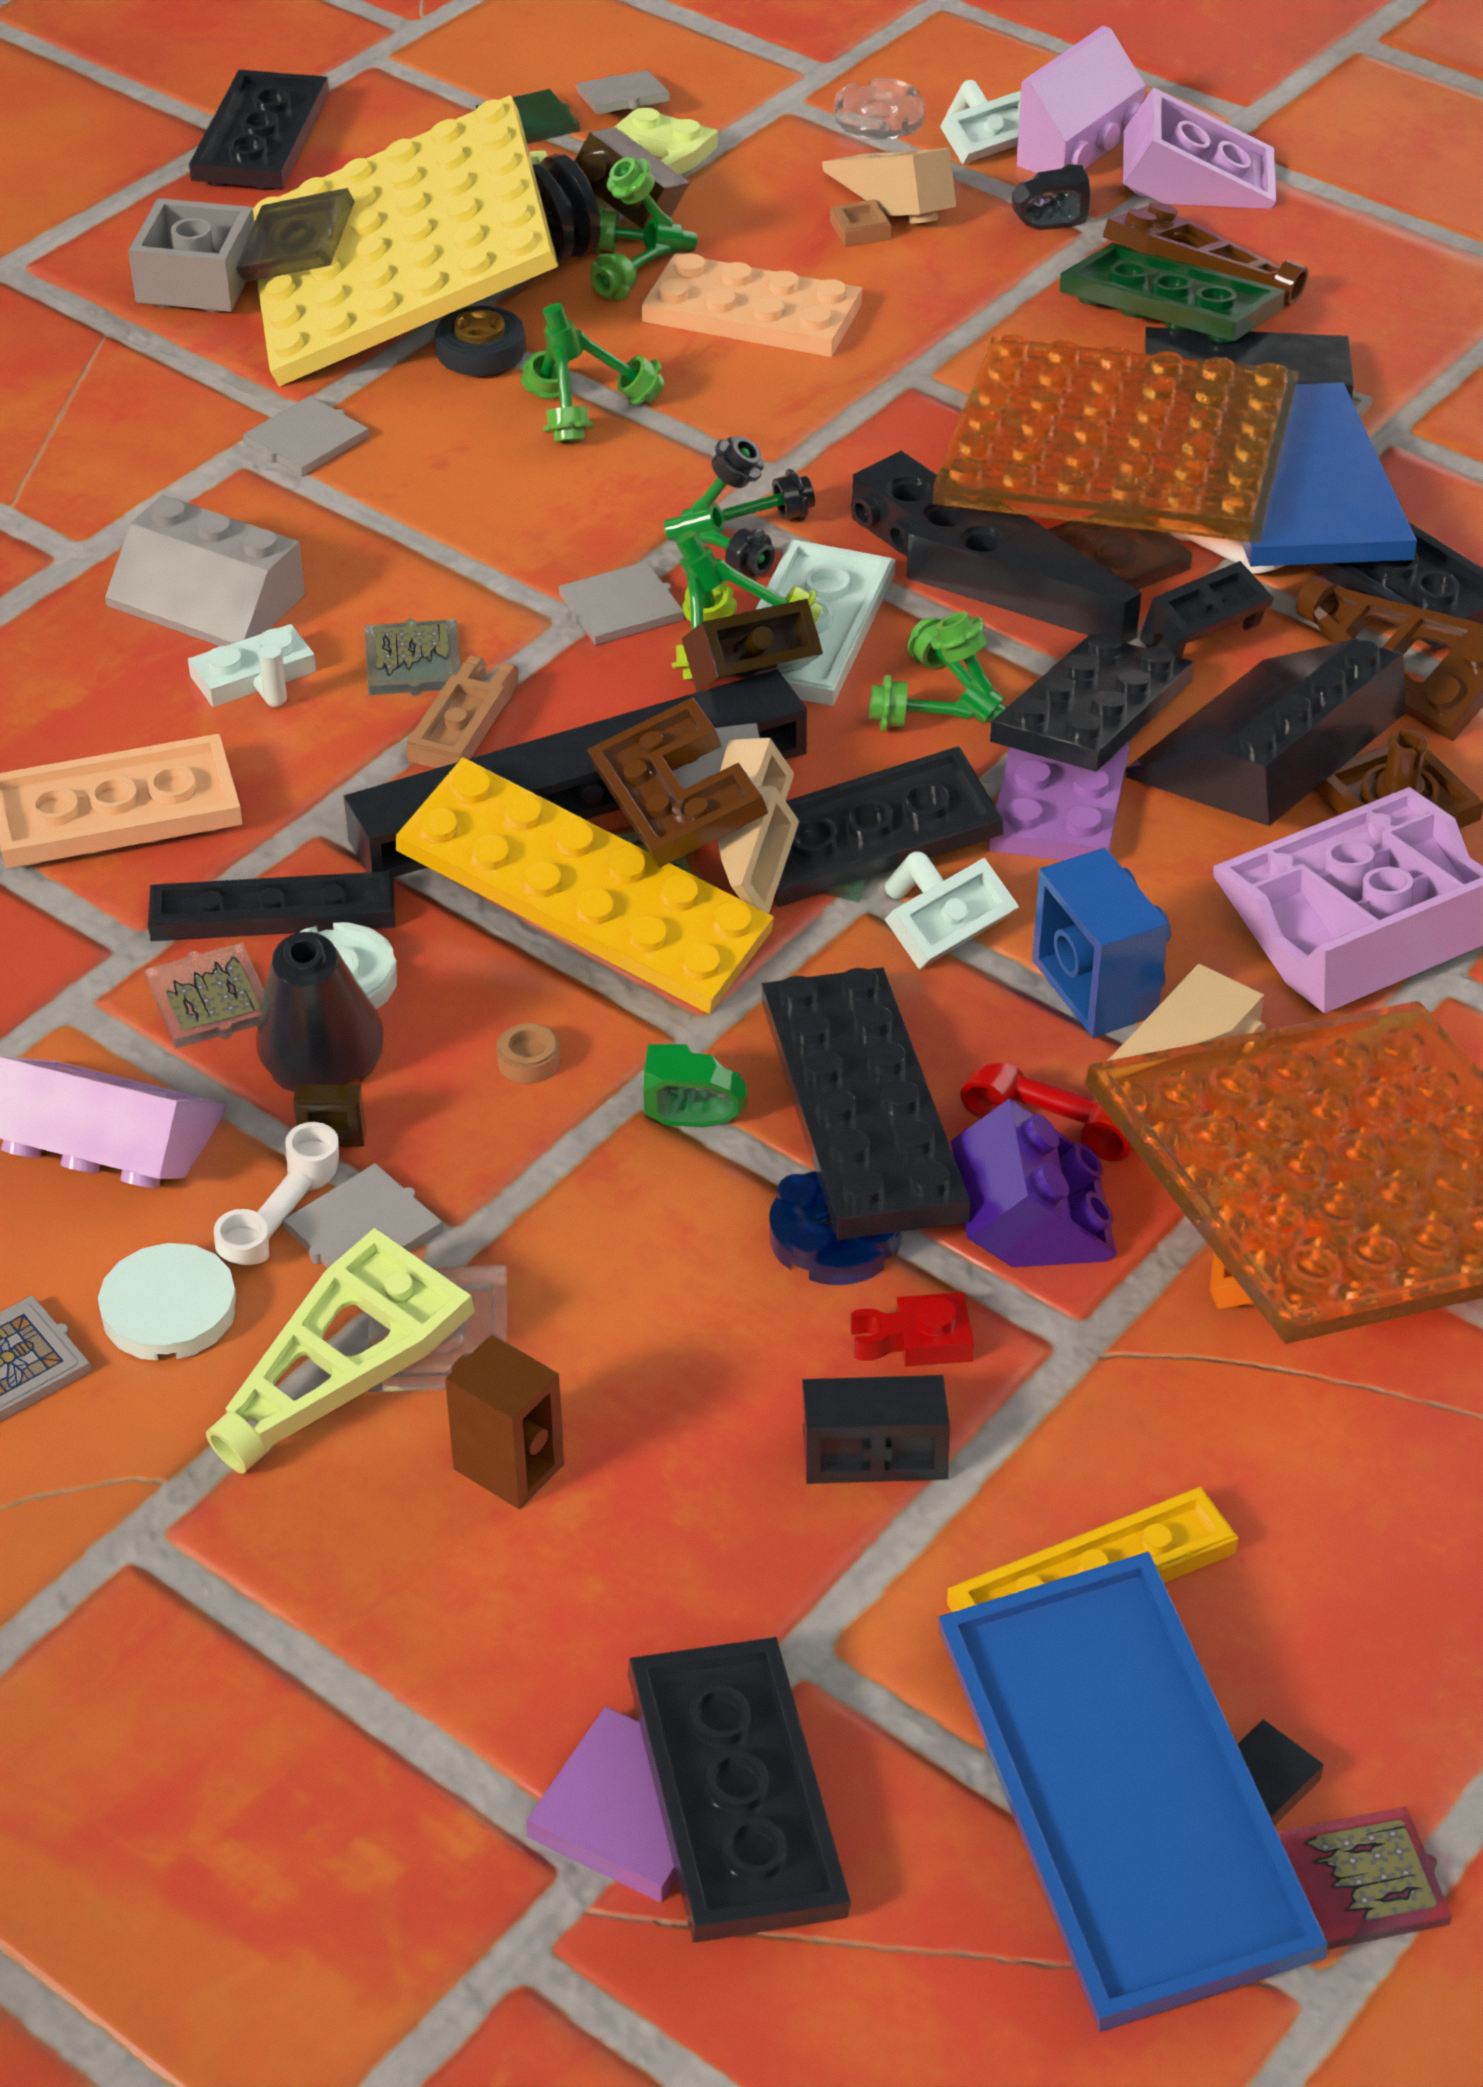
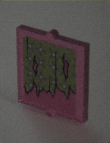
(1367, 1877)

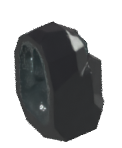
(1053, 198)

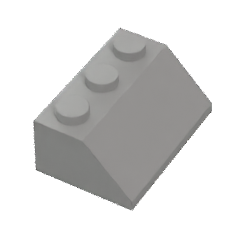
(205, 573)

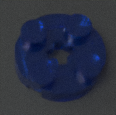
(803, 1239)

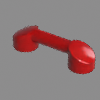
(997, 1082)

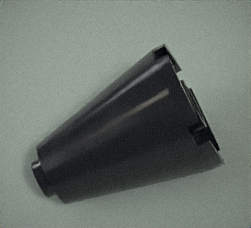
(316, 1017)

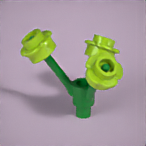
(711, 597)

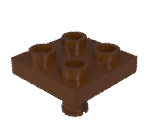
(1398, 767)

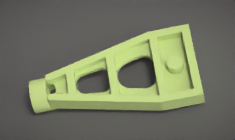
(677, 141)
(387, 1285)

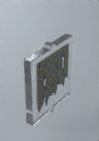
(207, 994)

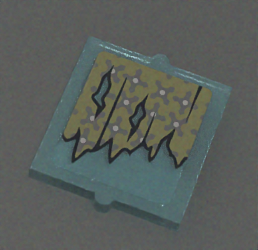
(411, 656)

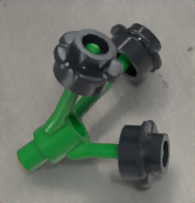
(736, 465)

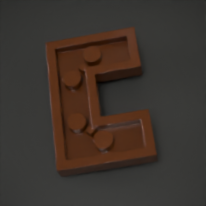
(665, 815)

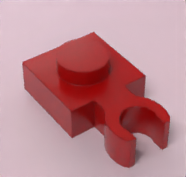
(925, 1329)

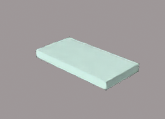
(850, 592)

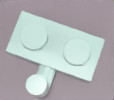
(979, 125)
(253, 666)
(948, 909)

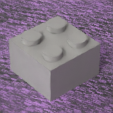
(190, 255)

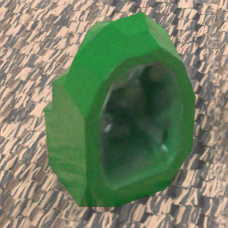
(690, 1088)

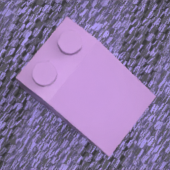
(1195, 158)

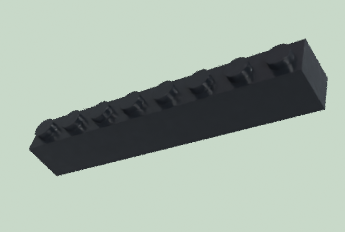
(561, 768)

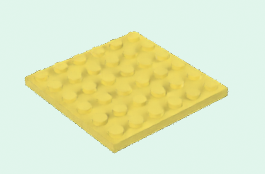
(427, 235)

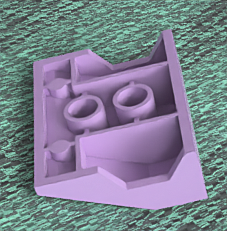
(1360, 898)

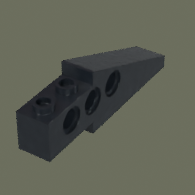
(990, 553)

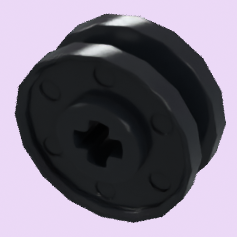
(568, 207)

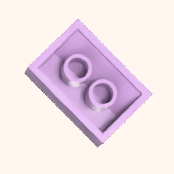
(1078, 104)
(102, 1120)

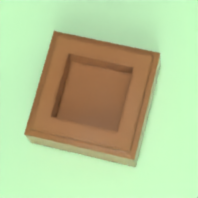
(860, 223)

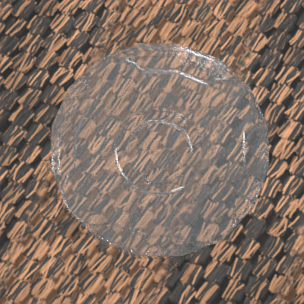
(879, 110)

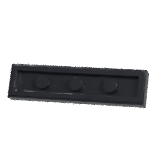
(270, 905)

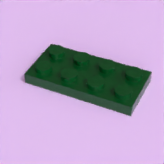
(1172, 292)

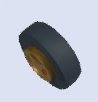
(480, 340)

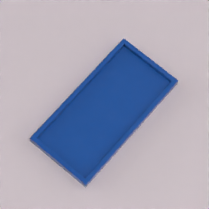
(1330, 491)
(1130, 1792)

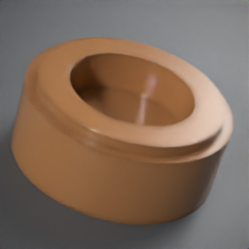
(528, 1053)

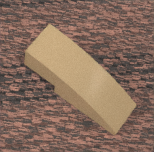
(759, 849)

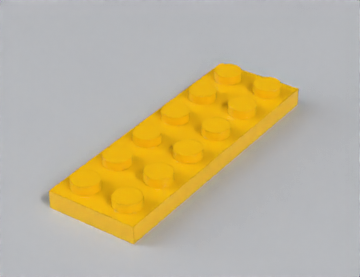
(585, 884)

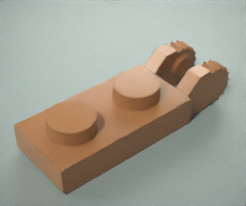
(461, 714)

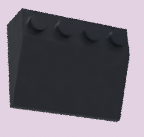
(1279, 730)

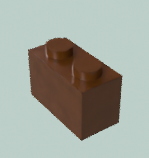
(505, 1420)

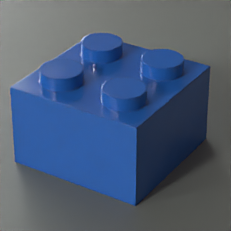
(1100, 941)

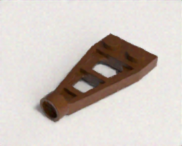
(1159, 232)
(1454, 688)

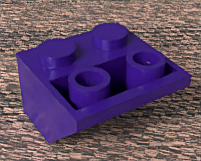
(1032, 1191)

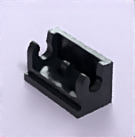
(1205, 607)
(875, 1429)

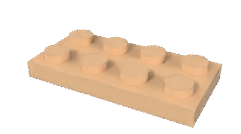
(752, 304)
(116, 800)

